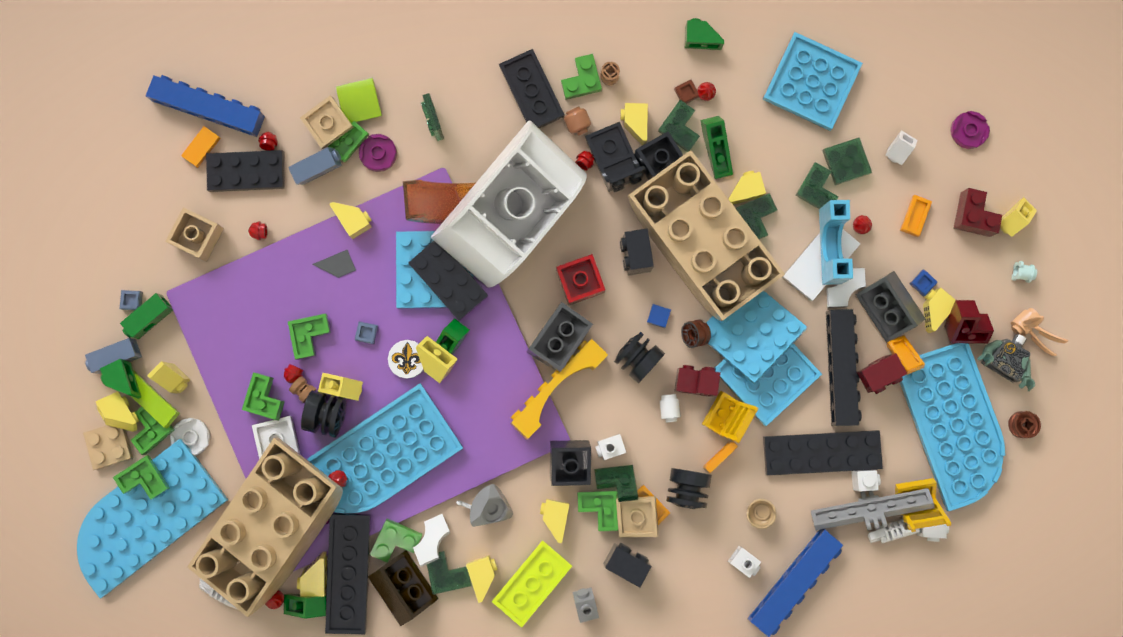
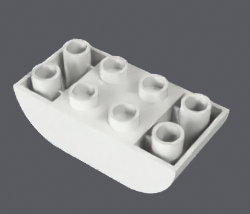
(511, 206)

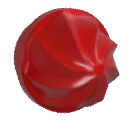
(706, 91)
(268, 141)
(585, 160)
(862, 224)
(258, 230)
(292, 373)
(339, 477)
(276, 600)

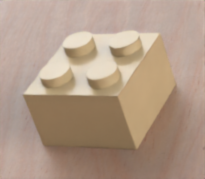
(194, 234)

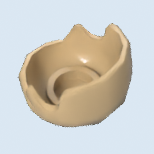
(761, 513)

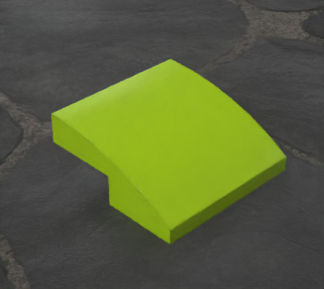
(359, 100)

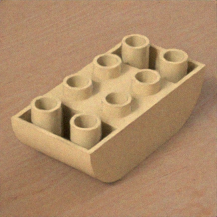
(704, 237)
(266, 528)

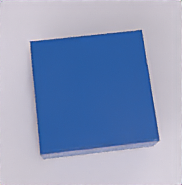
(923, 282)
(658, 316)

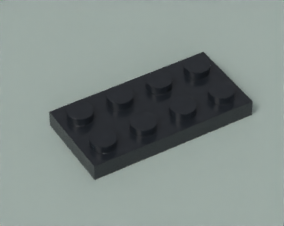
(531, 89)
(245, 171)
(448, 280)

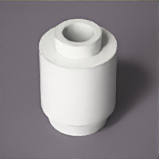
(670, 408)

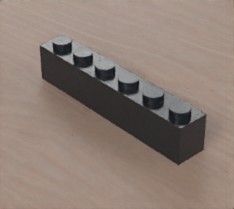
(842, 367)

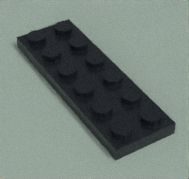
(822, 452)
(347, 574)

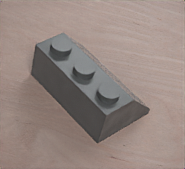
(890, 306)
(559, 337)

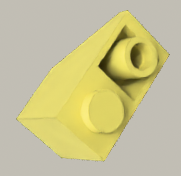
(116, 413)

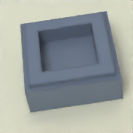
(130, 300)
(366, 332)

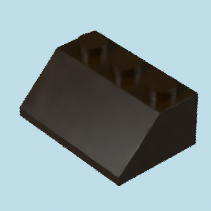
(403, 588)

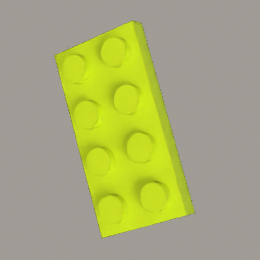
(532, 583)

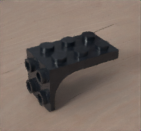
(615, 157)

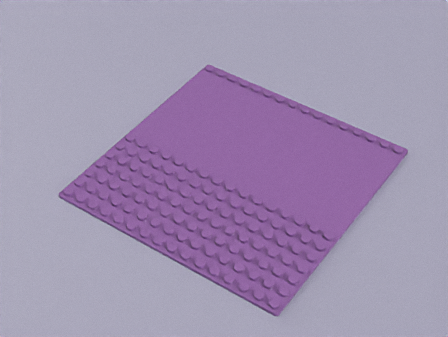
(240, 327)

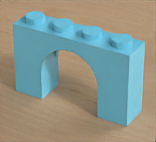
(832, 219)

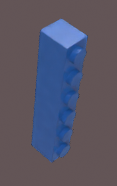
(205, 106)
(795, 582)

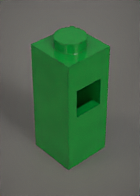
(146, 316)

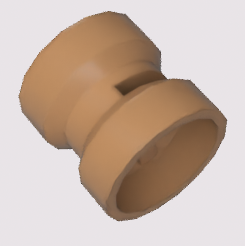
(610, 78)
(301, 389)

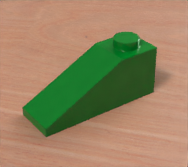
(717, 146)

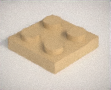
(326, 122)
(107, 446)
(637, 517)

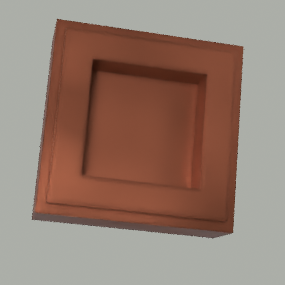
(687, 92)

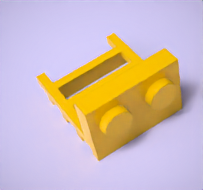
(729, 417)
(927, 517)

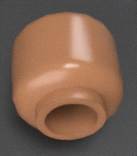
(577, 121)

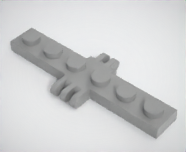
(872, 509)

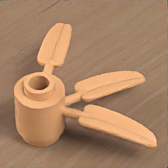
(1031, 319)

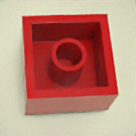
(580, 279)

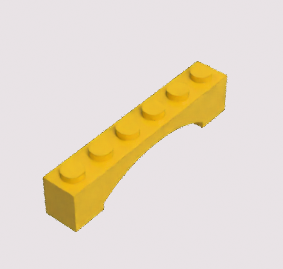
(527, 420)

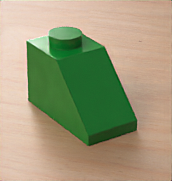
(702, 36)
(452, 336)
(120, 377)
(304, 606)

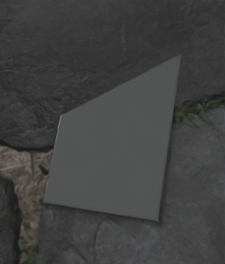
(337, 265)

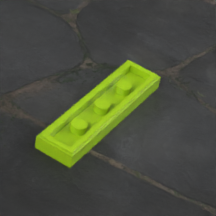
(154, 403)

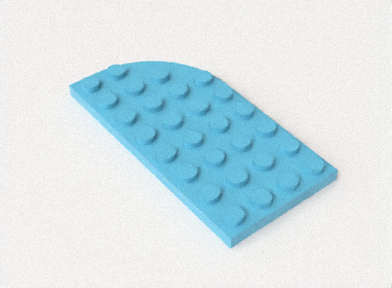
(955, 424)
(388, 451)
(131, 529)

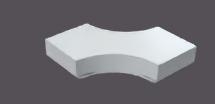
(839, 295)
(428, 548)

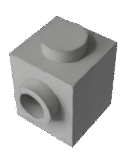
(585, 604)

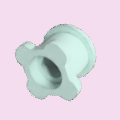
(1024, 272)

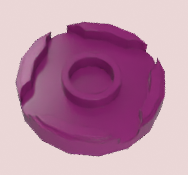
(970, 130)
(377, 152)

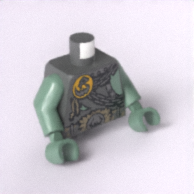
(1009, 360)

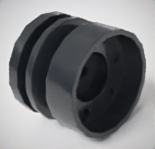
(639, 357)
(328, 415)
(688, 488)

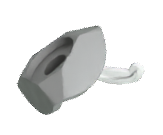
(488, 507)

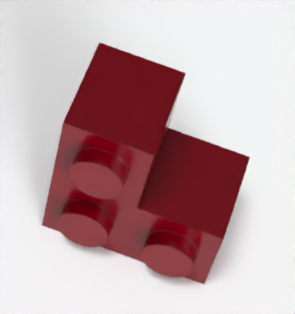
(972, 216)
(967, 324)
(882, 372)
(701, 382)

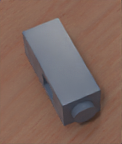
(315, 166)
(125, 349)

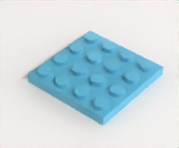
(812, 81)
(410, 287)
(755, 335)
(776, 388)

